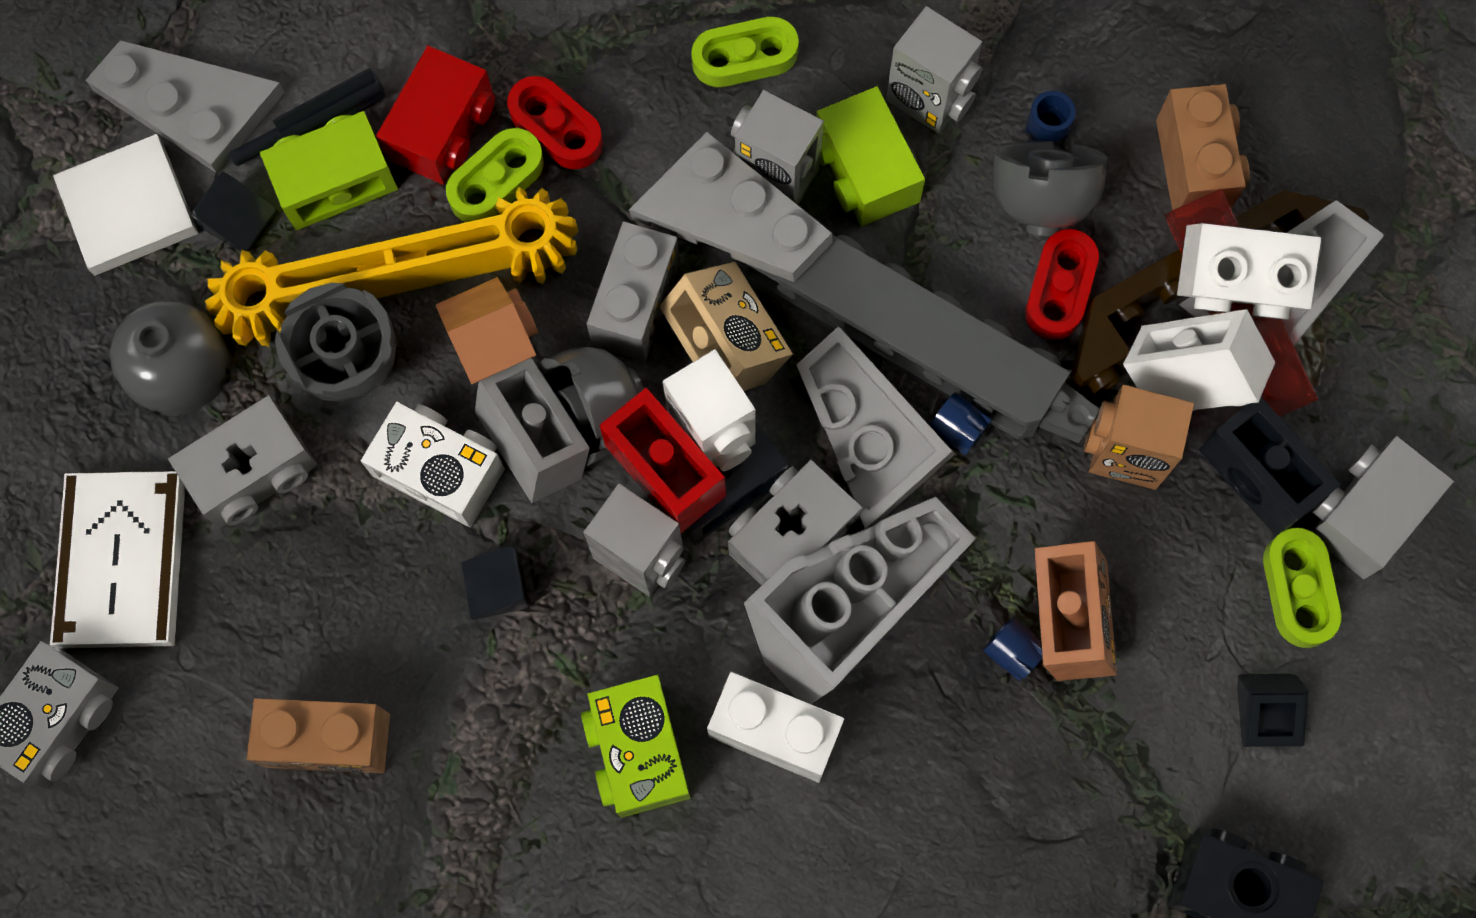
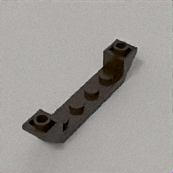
(1100, 346)

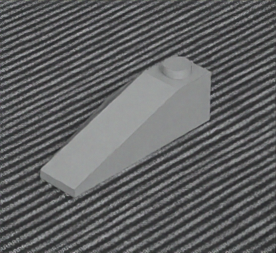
(840, 600)

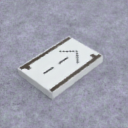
(118, 560)

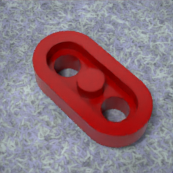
(558, 124)
(1061, 287)

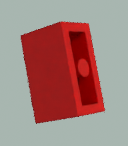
(436, 115)
(663, 459)

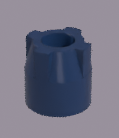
(1051, 107)
(960, 423)
(1015, 649)

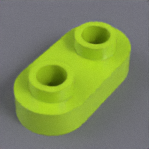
(742, 49)
(489, 174)
(1306, 589)

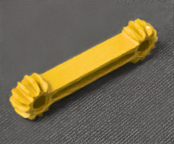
(396, 264)

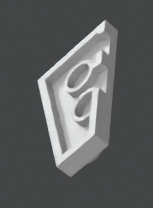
(186, 100)
(732, 207)
(1343, 248)
(874, 431)

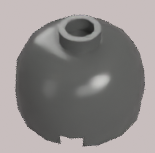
(1048, 185)
(336, 342)
(170, 357)
(591, 389)

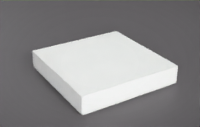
(125, 204)

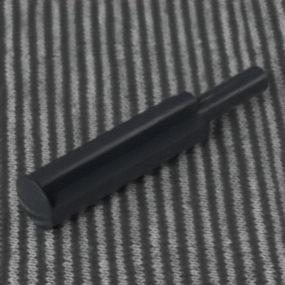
(313, 114)

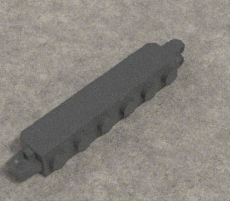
(934, 340)

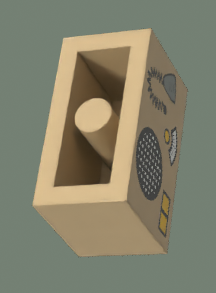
(723, 313)

